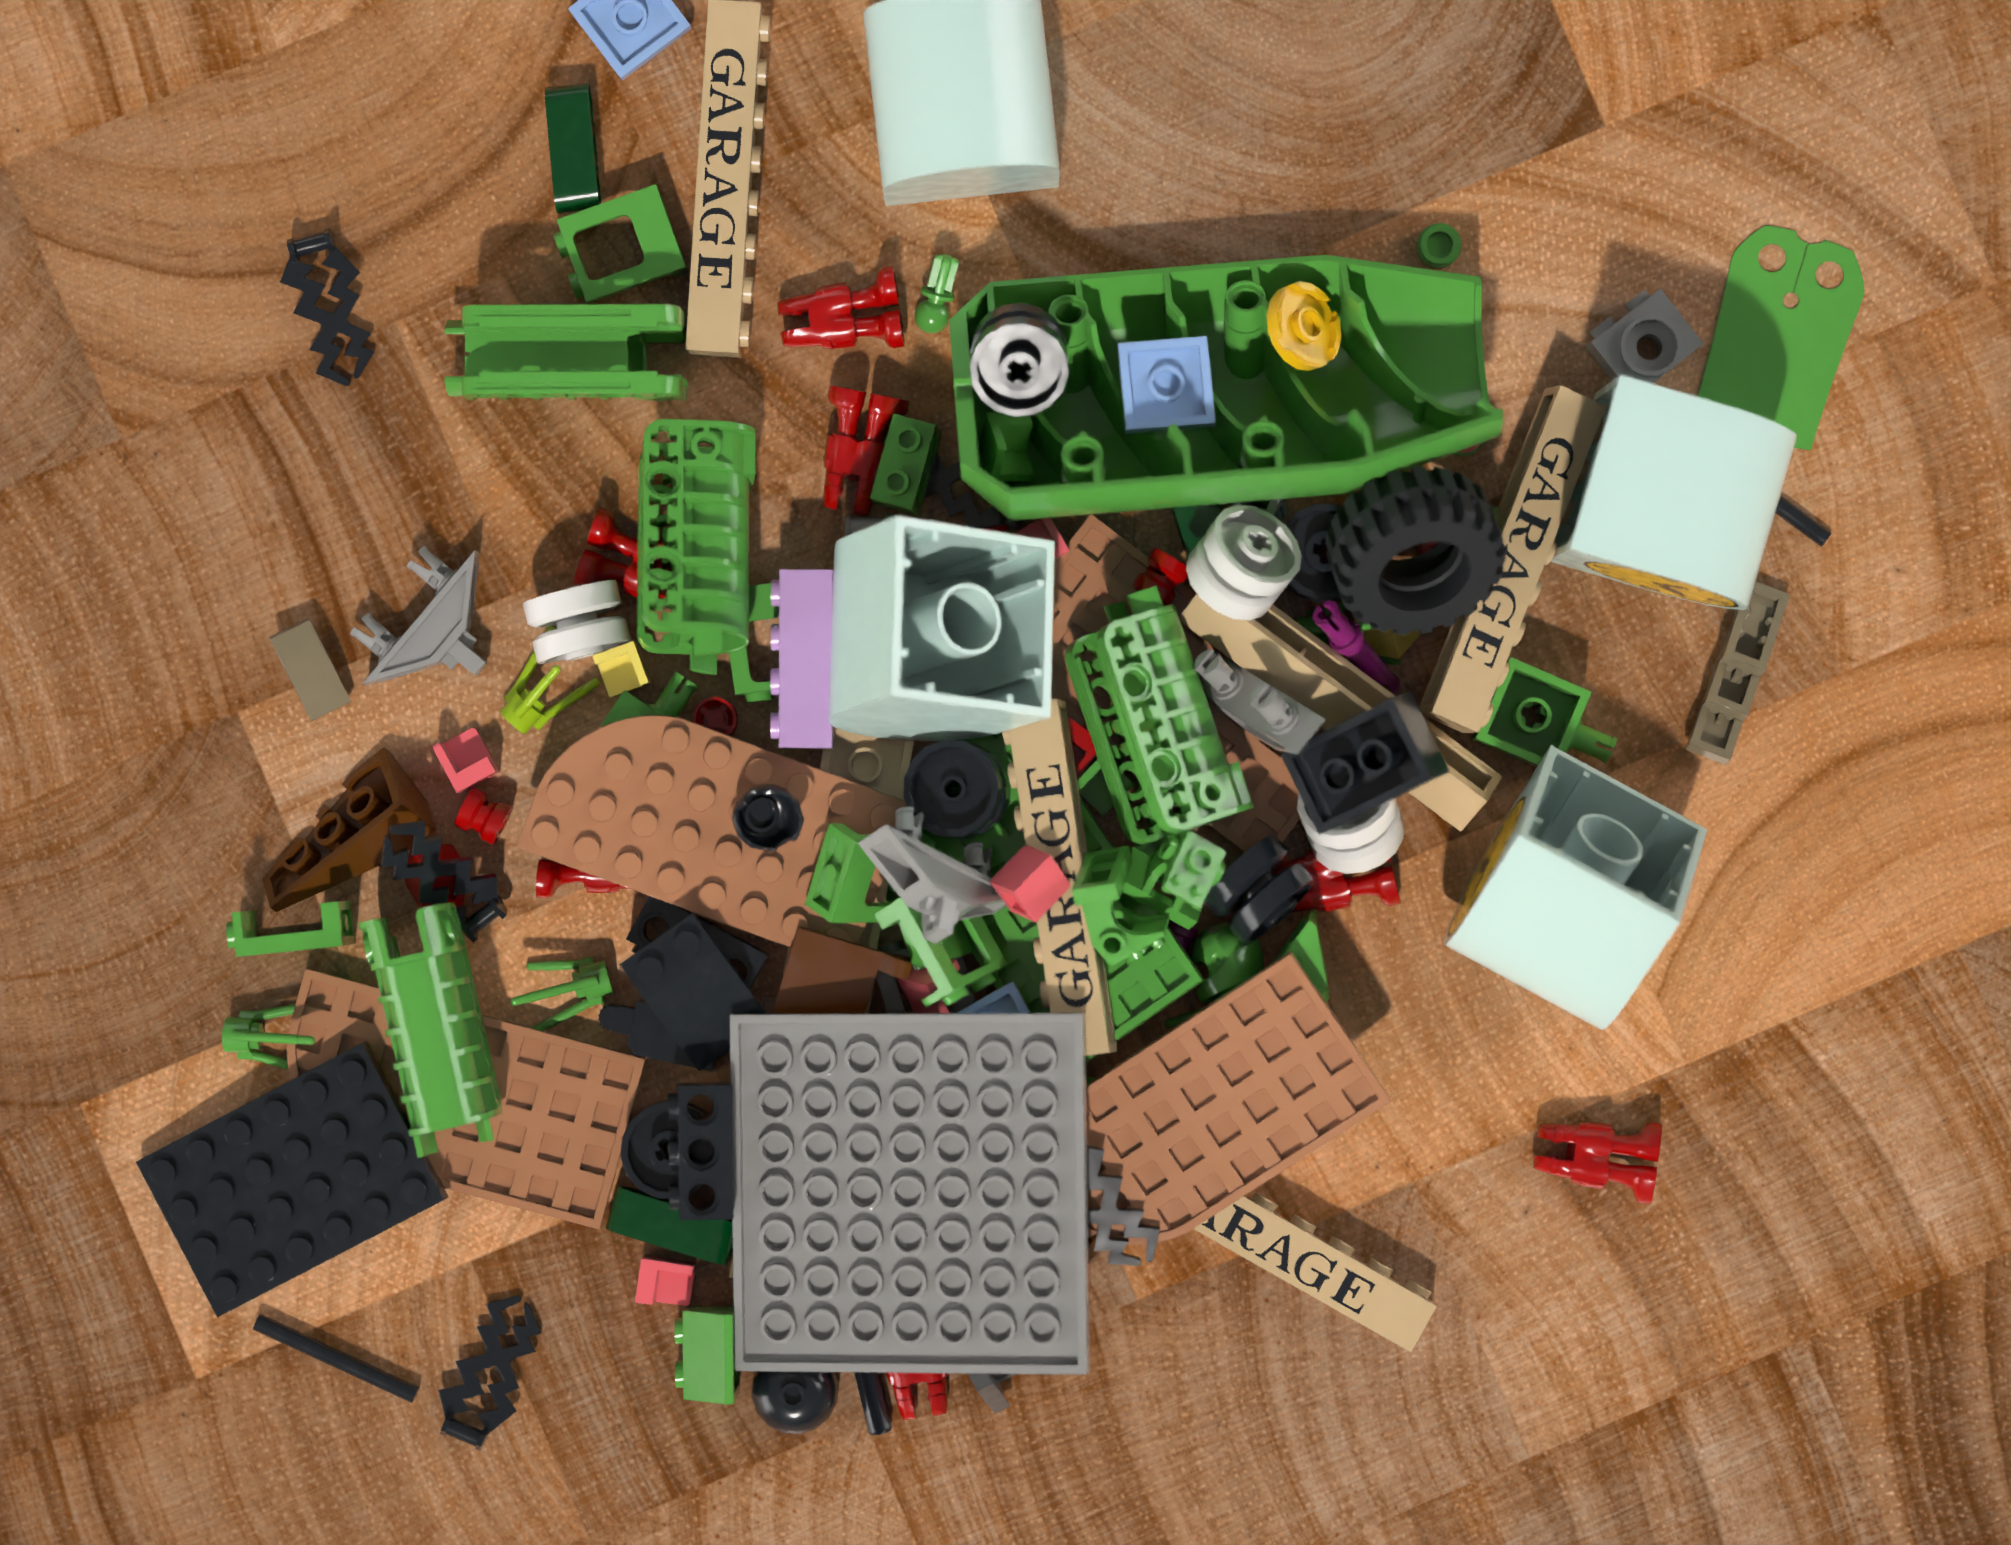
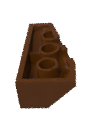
(350, 833)

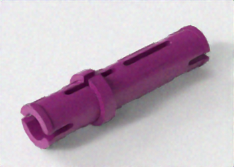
(1348, 640)

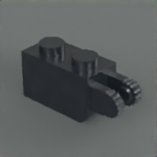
(646, 1033)

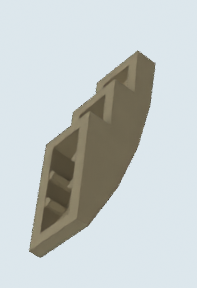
(1737, 674)

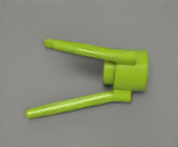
(525, 708)

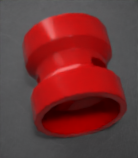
(1163, 564)
(716, 713)
(483, 816)

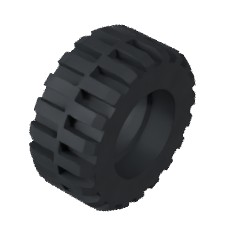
(1405, 512)

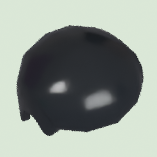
(767, 817)

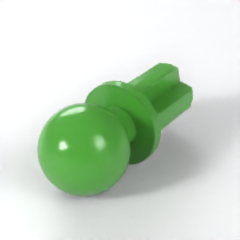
(932, 313)

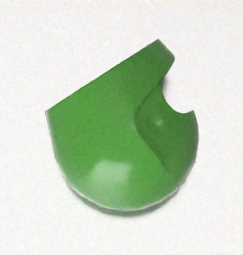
(1226, 960)

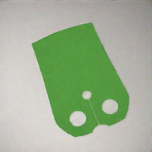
(1775, 356)

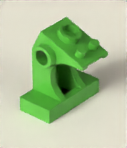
(1185, 868)
(1098, 891)

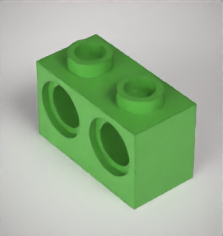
(906, 464)

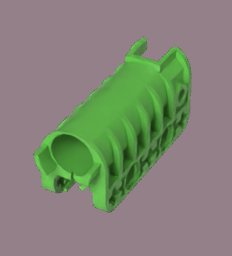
(566, 351)
(705, 539)
(1160, 720)
(435, 1027)

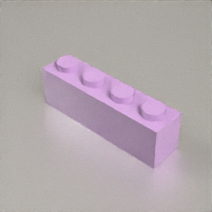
(804, 659)

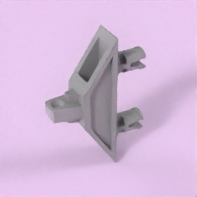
(440, 631)
(1256, 704)
(931, 880)

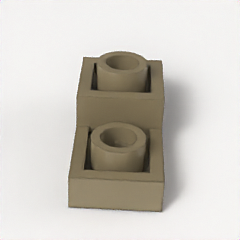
(309, 669)

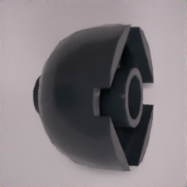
(794, 1399)

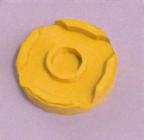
(1303, 326)

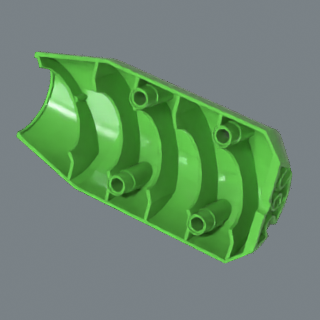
(1390, 399)

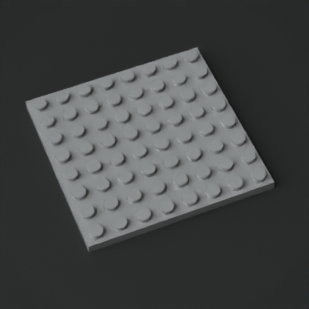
(910, 1193)

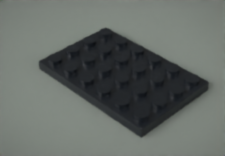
(291, 1179)

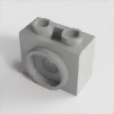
(1648, 318)

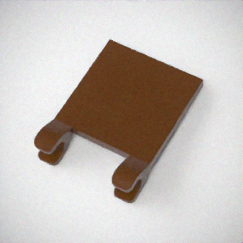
(833, 975)

